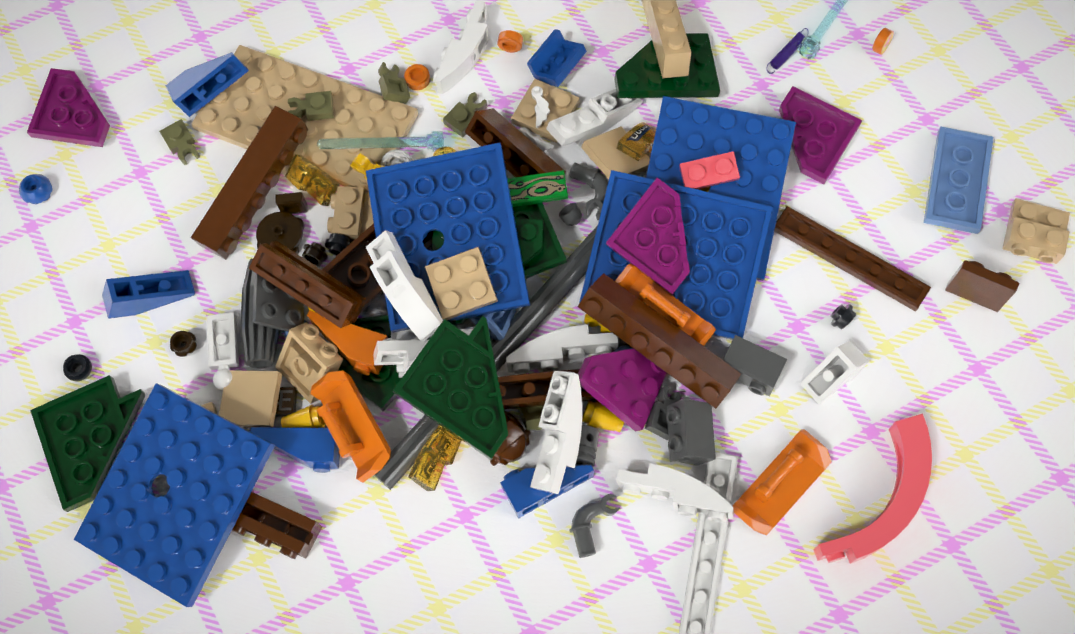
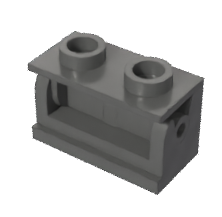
(756, 364)
(690, 432)

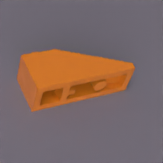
(352, 342)

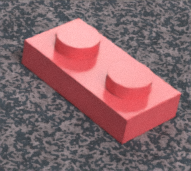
(709, 171)

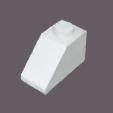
(834, 371)

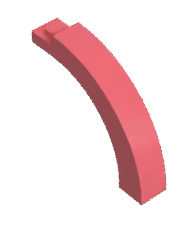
(911, 484)

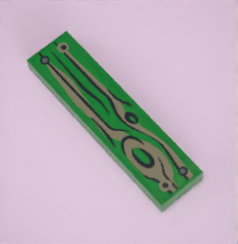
(538, 188)

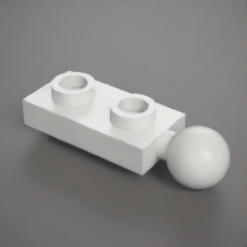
(222, 347)

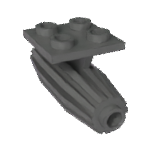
(263, 315)

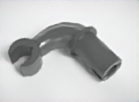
(596, 181)
(582, 523)

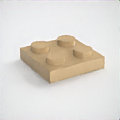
(559, 102)
(461, 284)

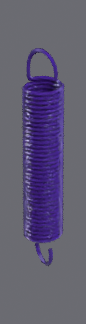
(786, 52)

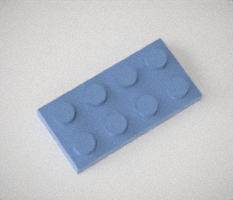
(958, 180)

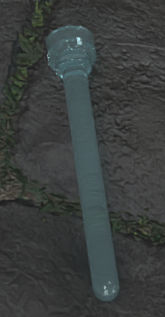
(811, 45)
(431, 141)

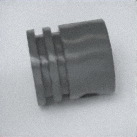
(587, 446)

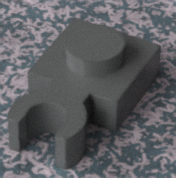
(657, 420)

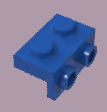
(555, 59)

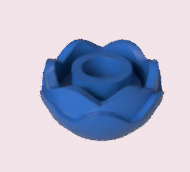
(37, 195)

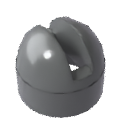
(570, 214)

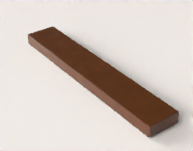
(851, 258)

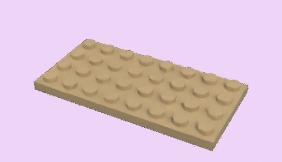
(270, 82)

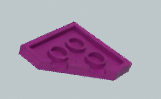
(68, 112)
(819, 133)
(655, 237)
(623, 384)

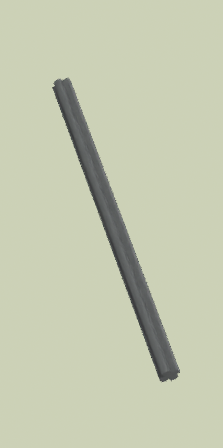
(520, 328)

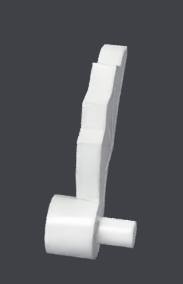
(541, 107)
(543, 145)

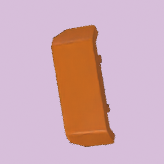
(665, 304)
(351, 423)
(782, 483)

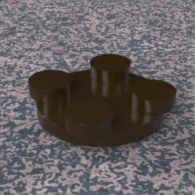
(281, 228)

